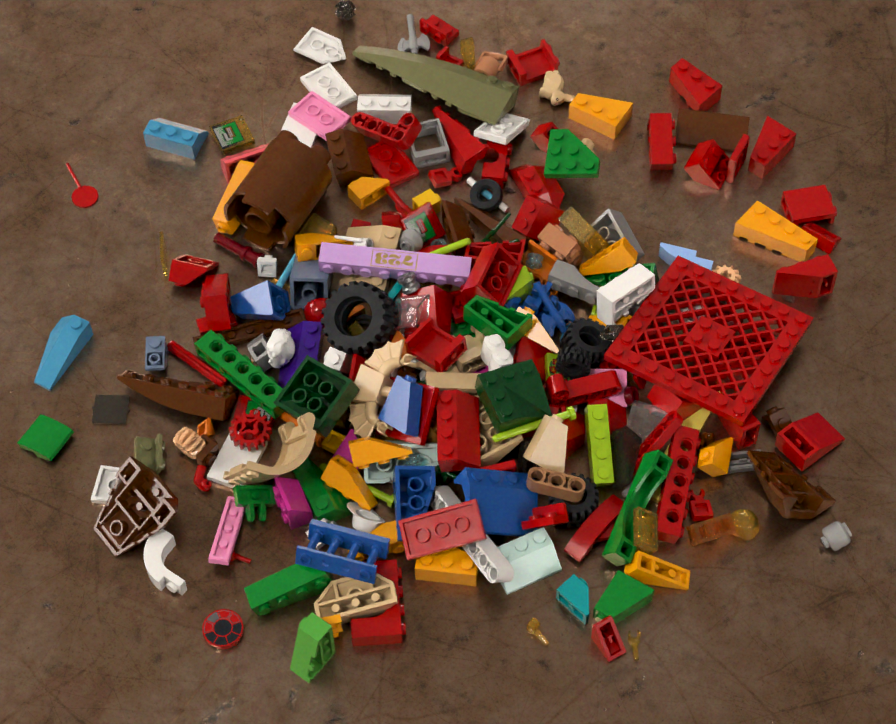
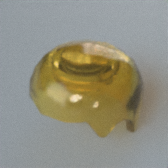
(745, 523)

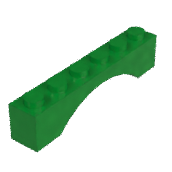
(648, 477)

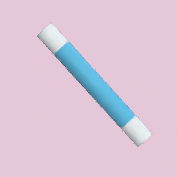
(487, 194)

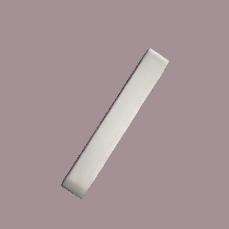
(483, 553)

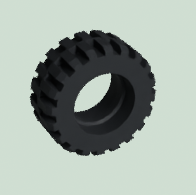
(339, 308)

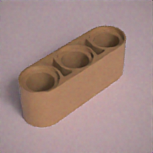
(565, 481)

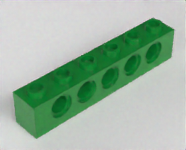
(207, 349)

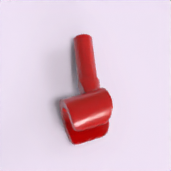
(238, 557)

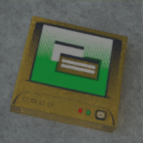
(232, 135)

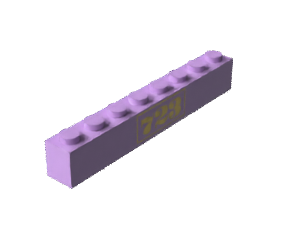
(393, 263)

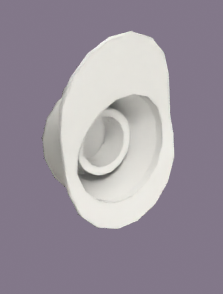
(364, 519)

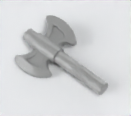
(413, 43)

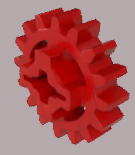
(249, 434)

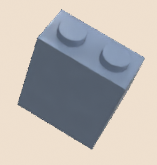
(308, 283)

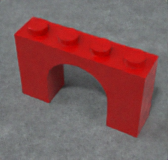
(387, 626)

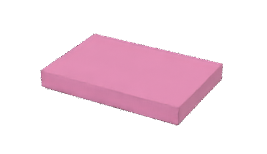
(319, 115)

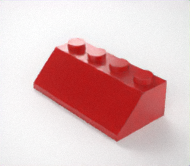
(458, 431)

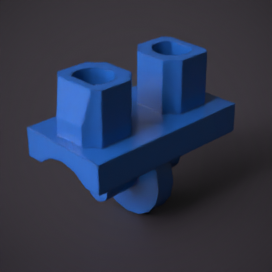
(537, 304)

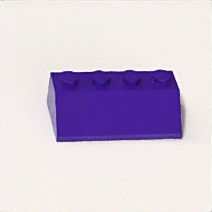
(308, 341)

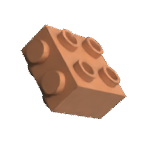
(560, 245)

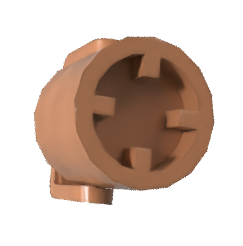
(488, 63)

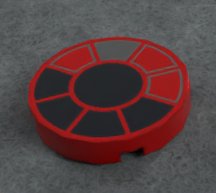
(223, 629)

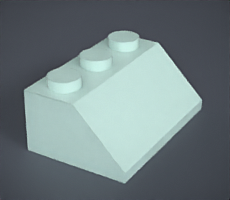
(531, 558)

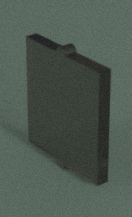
(110, 409)

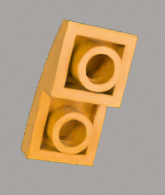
(335, 622)

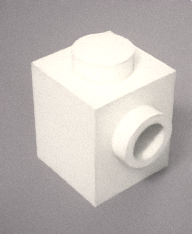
(338, 360)

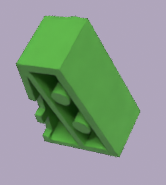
(312, 647)

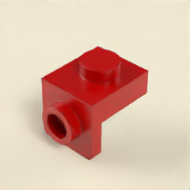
(445, 56)

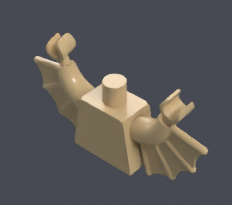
(469, 360)
(375, 387)

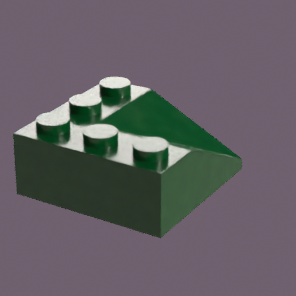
(318, 391)
(513, 395)

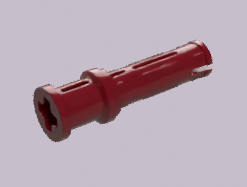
(245, 253)

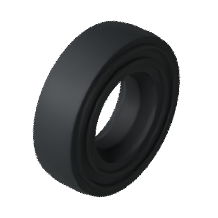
(484, 184)

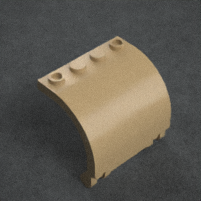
(295, 449)

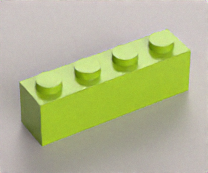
(599, 445)

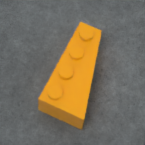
(775, 232)

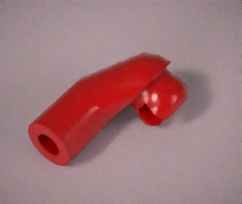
(200, 480)

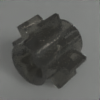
(345, 10)

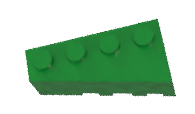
(286, 588)

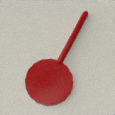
(84, 195)

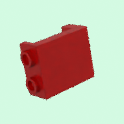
(532, 64)
(808, 205)
(435, 346)

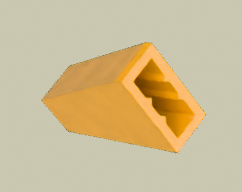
(219, 219)

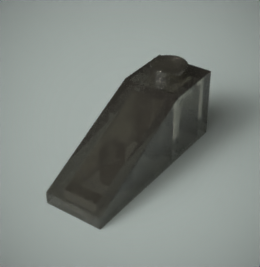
(624, 450)

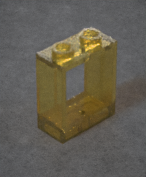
(583, 231)

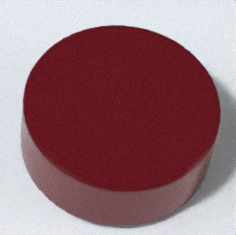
(630, 395)

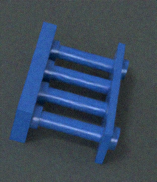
(345, 538)

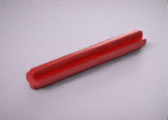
(196, 363)

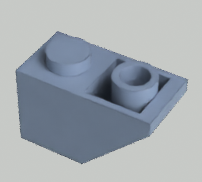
(156, 353)

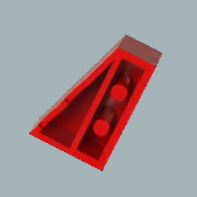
(771, 147)

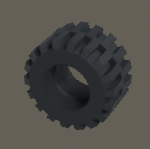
(585, 335)
(579, 513)

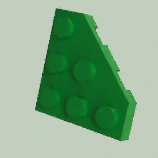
(569, 157)

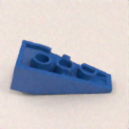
(412, 491)

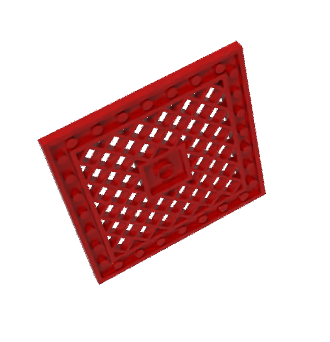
(709, 340)

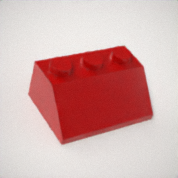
(493, 274)

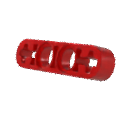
(659, 435)

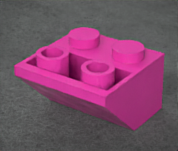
(292, 502)

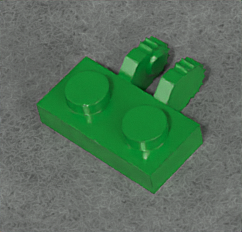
(254, 496)

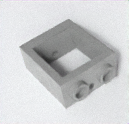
(435, 155)

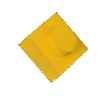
(332, 441)

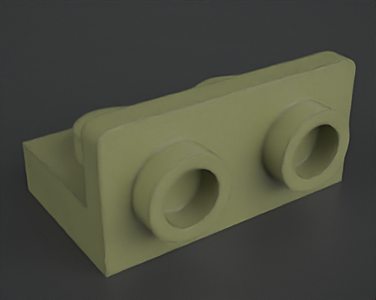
(150, 452)

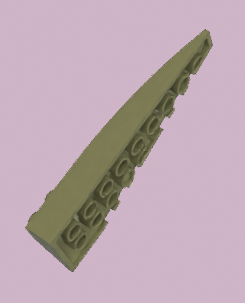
(469, 90)

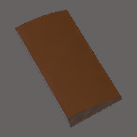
(702, 126)

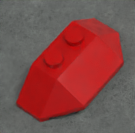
(531, 181)

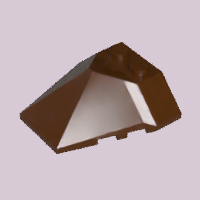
(788, 490)
(136, 507)

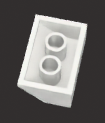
(385, 106)

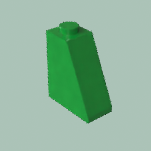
(622, 598)

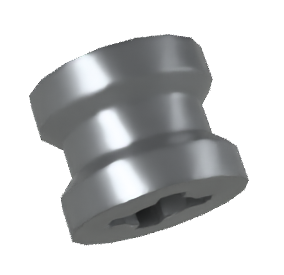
(408, 282)

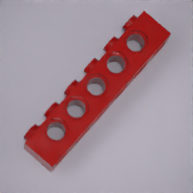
(687, 438)

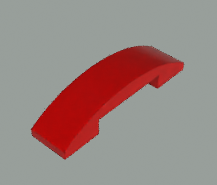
(593, 528)

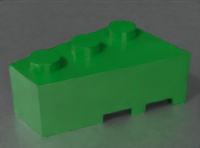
(493, 319)

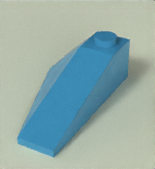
(62, 348)

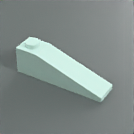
(384, 472)

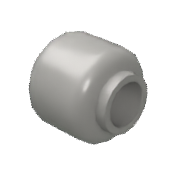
(836, 536)

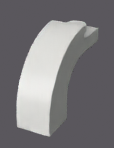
(155, 553)

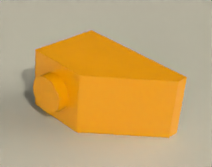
(367, 190)
(715, 457)

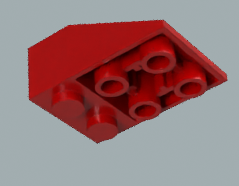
(806, 278)
(807, 440)

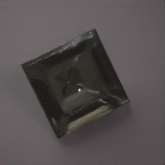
(611, 332)

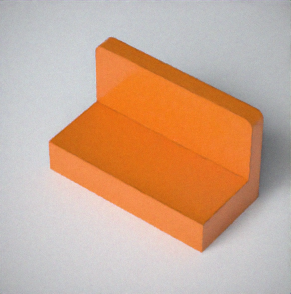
(548, 261)

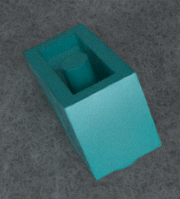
(575, 597)

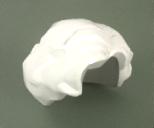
(280, 348)

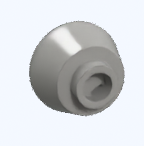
(410, 240)

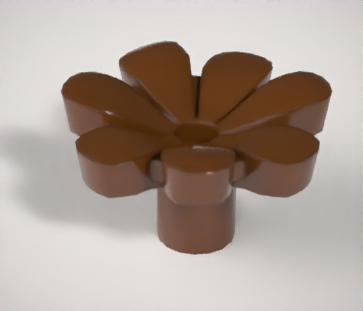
(706, 439)

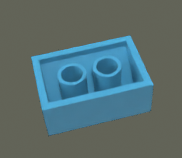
(174, 137)

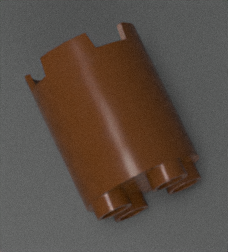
(280, 191)

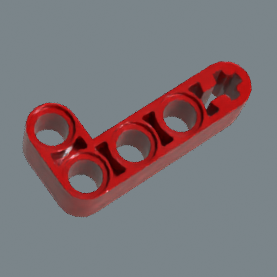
(398, 136)
(581, 389)

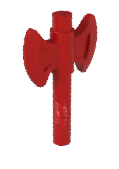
(400, 206)

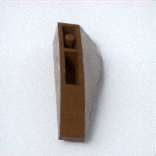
(183, 395)

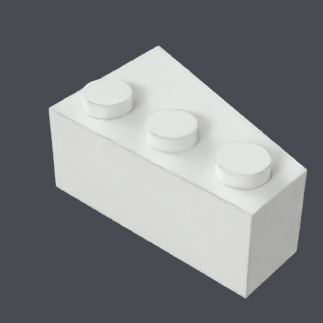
(623, 292)

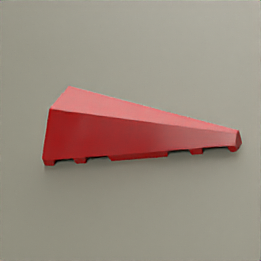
(462, 145)

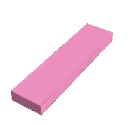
(226, 533)

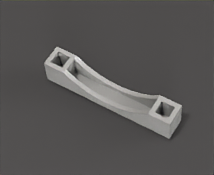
(569, 281)

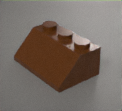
(349, 156)
(456, 225)

